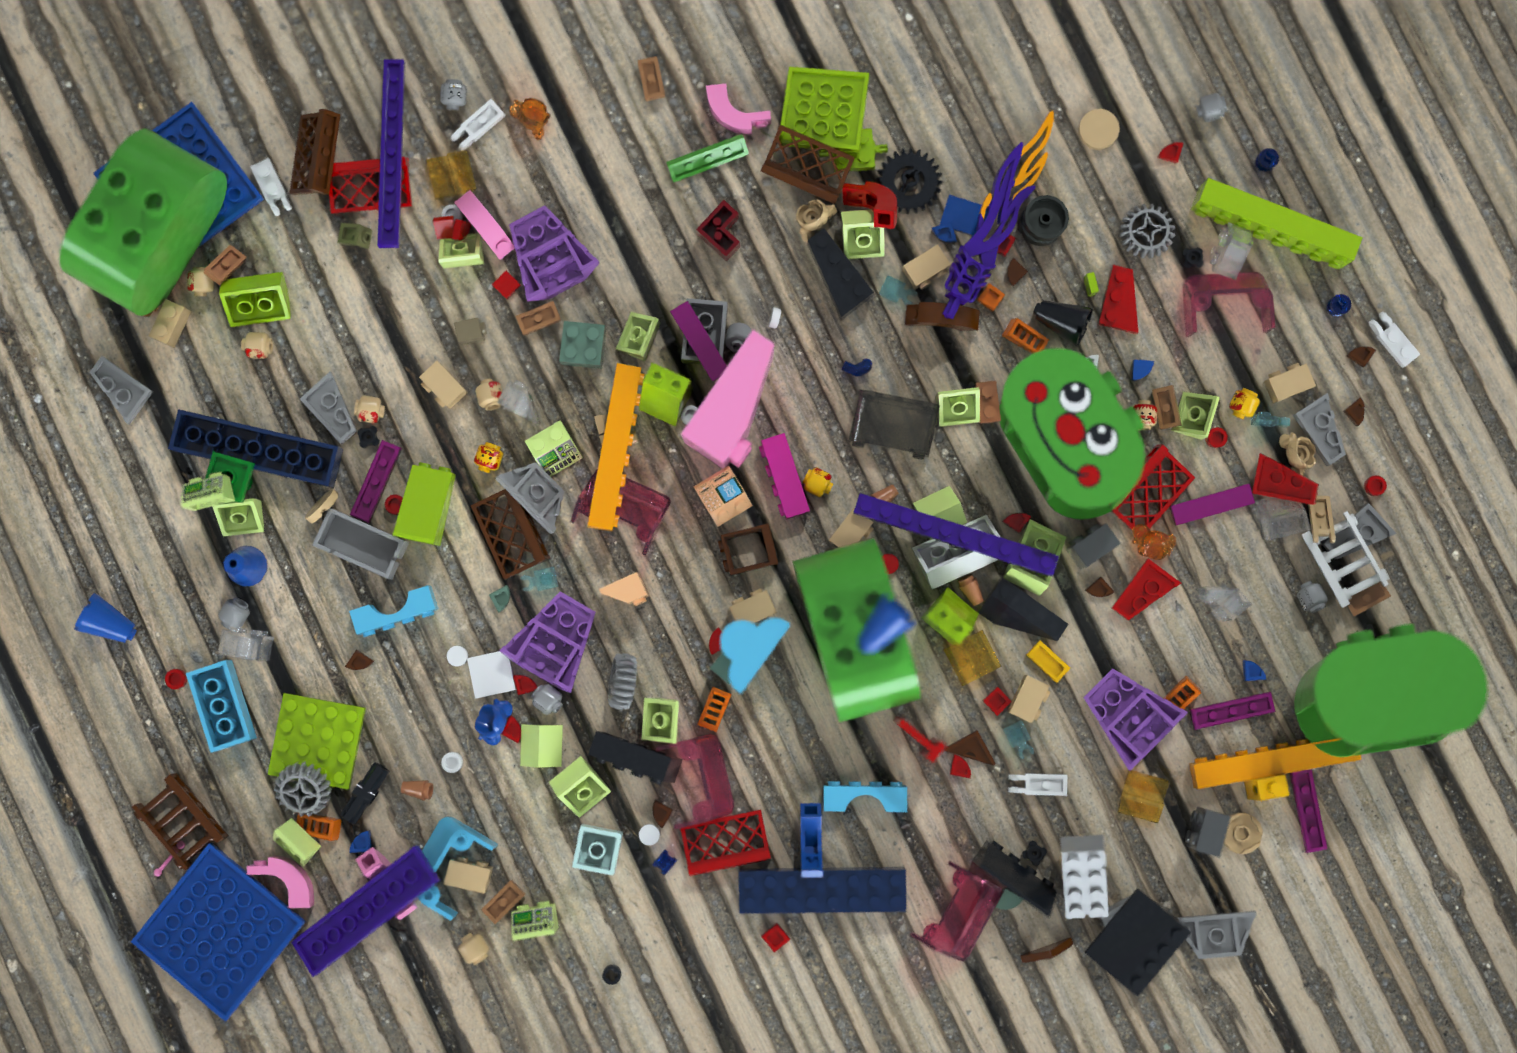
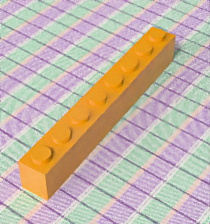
(614, 447)
(1262, 763)

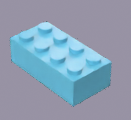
(221, 705)

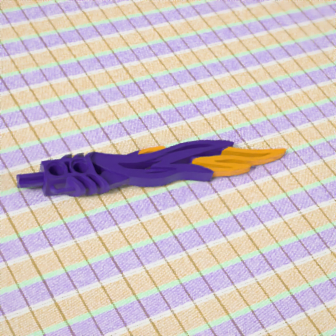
(994, 202)

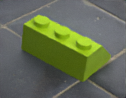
(255, 299)

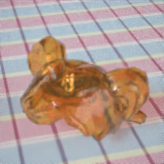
(526, 110)
(1153, 542)

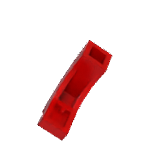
(874, 197)

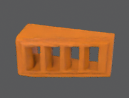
(1008, 334)
(1180, 687)
(721, 693)
(330, 829)

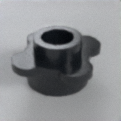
(1197, 253)
(363, 433)
(1040, 852)

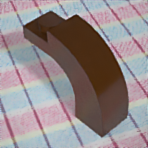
(931, 315)

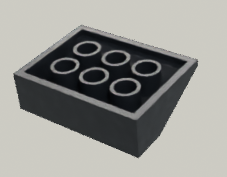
(1016, 877)
(1138, 942)

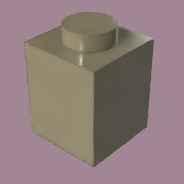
(470, 331)

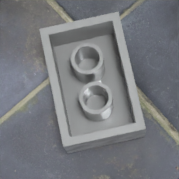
(714, 319)

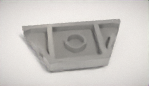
(535, 492)
(1219, 933)

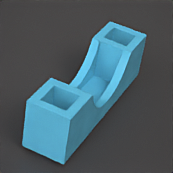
(419, 602)
(838, 796)

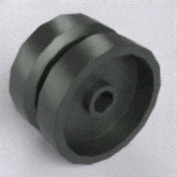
(1043, 209)

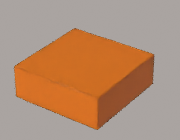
(990, 297)

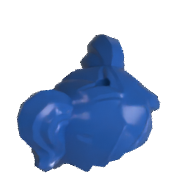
(492, 721)

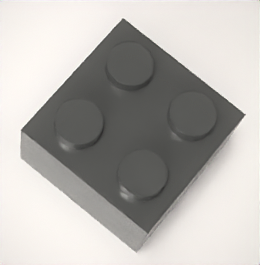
(1093, 545)
(1207, 831)

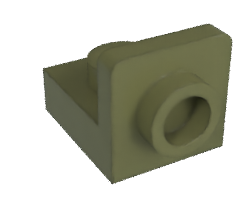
(355, 235)

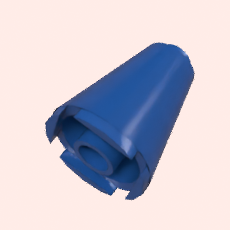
(246, 565)
(105, 621)
(884, 625)

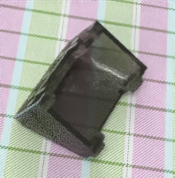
(894, 423)

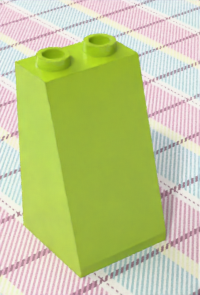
(664, 394)
(425, 504)
(951, 617)

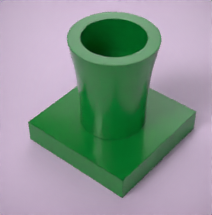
(230, 466)

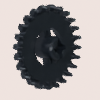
(918, 164)

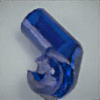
(858, 369)

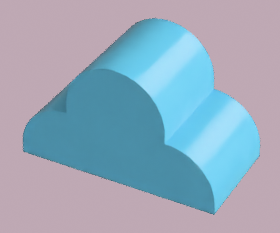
(749, 647)

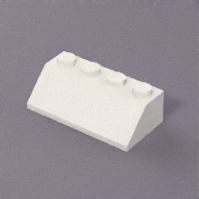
(947, 562)

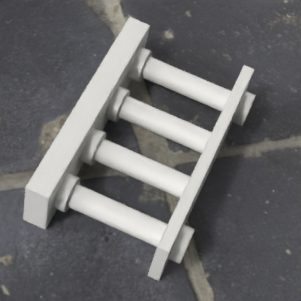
(1333, 576)

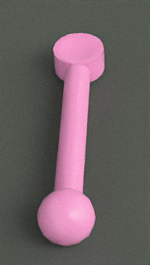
(157, 872)

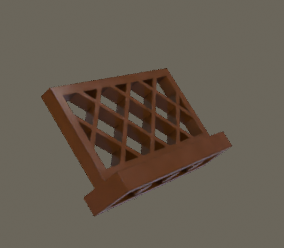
(323, 148)
(800, 180)
(528, 529)

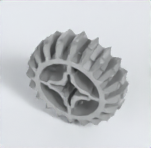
(1146, 222)
(622, 681)
(295, 794)

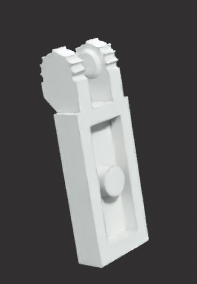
(478, 124)
(270, 185)
(1394, 340)
(1040, 784)

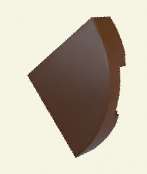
(1015, 272)
(1361, 355)
(1356, 411)
(1099, 588)
(359, 661)
(661, 813)

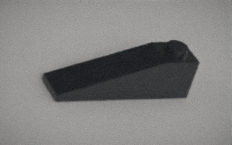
(1017, 610)

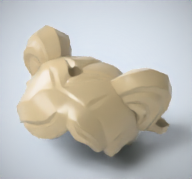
(816, 210)
(1301, 446)

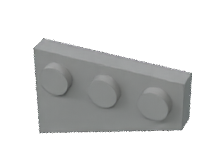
(122, 389)
(330, 408)
(1319, 427)
(1371, 527)

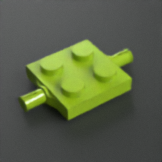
(865, 158)

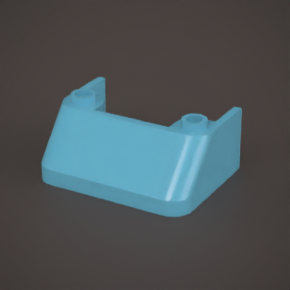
(448, 834)

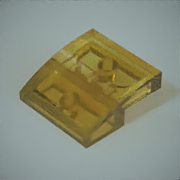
(450, 174)
(972, 658)
(1143, 796)

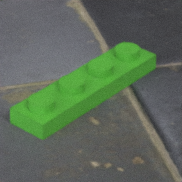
(707, 158)

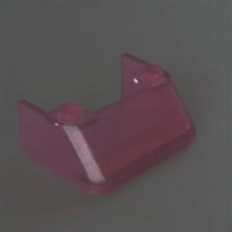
(1200, 288)
(639, 507)
(714, 777)
(964, 916)

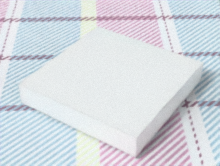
(491, 674)

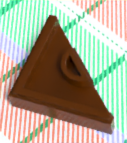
(971, 747)
(1048, 951)

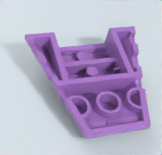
(549, 255)
(553, 642)
(1131, 715)

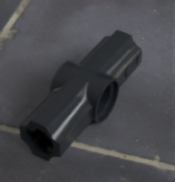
(364, 793)

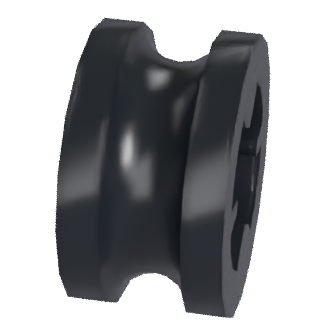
(607, 980)

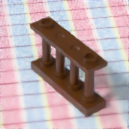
(200, 817)

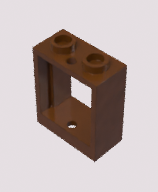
(728, 564)

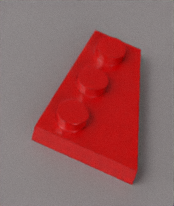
(1119, 301)
(1281, 482)
(1145, 588)

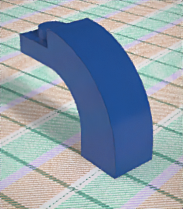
(811, 839)

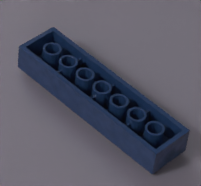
(269, 450)
(836, 892)

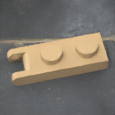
(1322, 519)

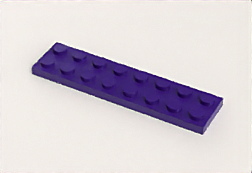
(365, 911)

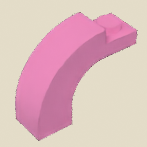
(729, 116)
(485, 224)
(373, 863)
(292, 874)

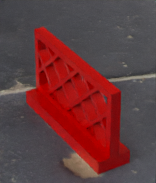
(363, 167)
(1152, 461)
(931, 749)
(733, 859)

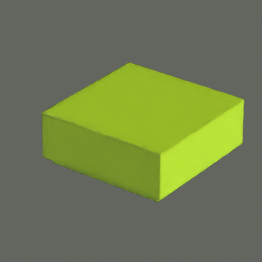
(1091, 284)

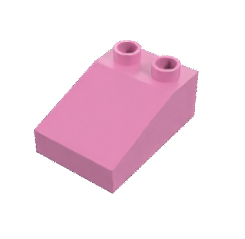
(728, 411)

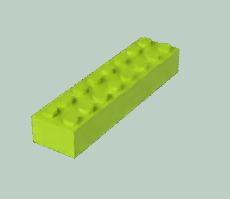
(1276, 224)

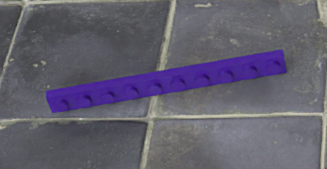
(391, 154)
(956, 534)

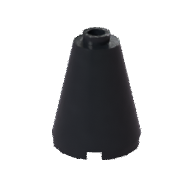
(1064, 319)

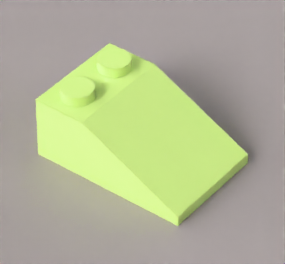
(1041, 538)

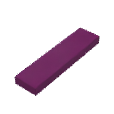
(699, 340)
(375, 481)
(1212, 504)
(1232, 710)
(1308, 811)

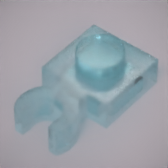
(894, 289)
(1266, 419)
(543, 579)
(1017, 736)

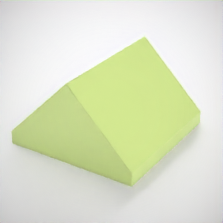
(461, 252)
(638, 335)
(958, 406)
(1196, 414)
(943, 505)
(240, 518)
(541, 745)
(296, 842)

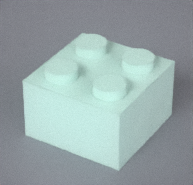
(597, 849)

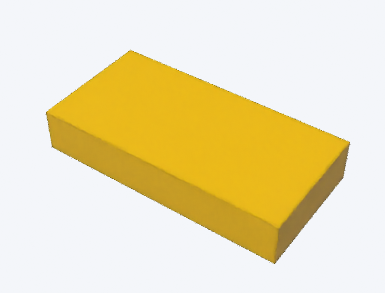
(1048, 661)

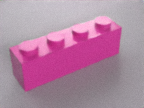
(785, 476)

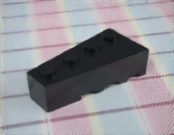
(839, 276)
(635, 758)

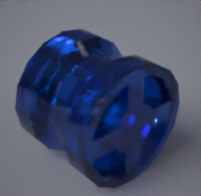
(1264, 164)
(1335, 308)
(664, 862)

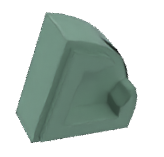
(501, 598)
(1008, 900)

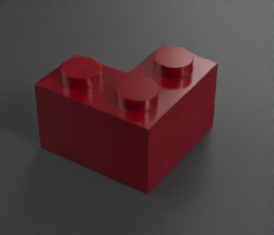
(715, 230)

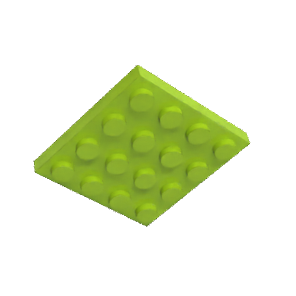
(825, 107)
(318, 734)

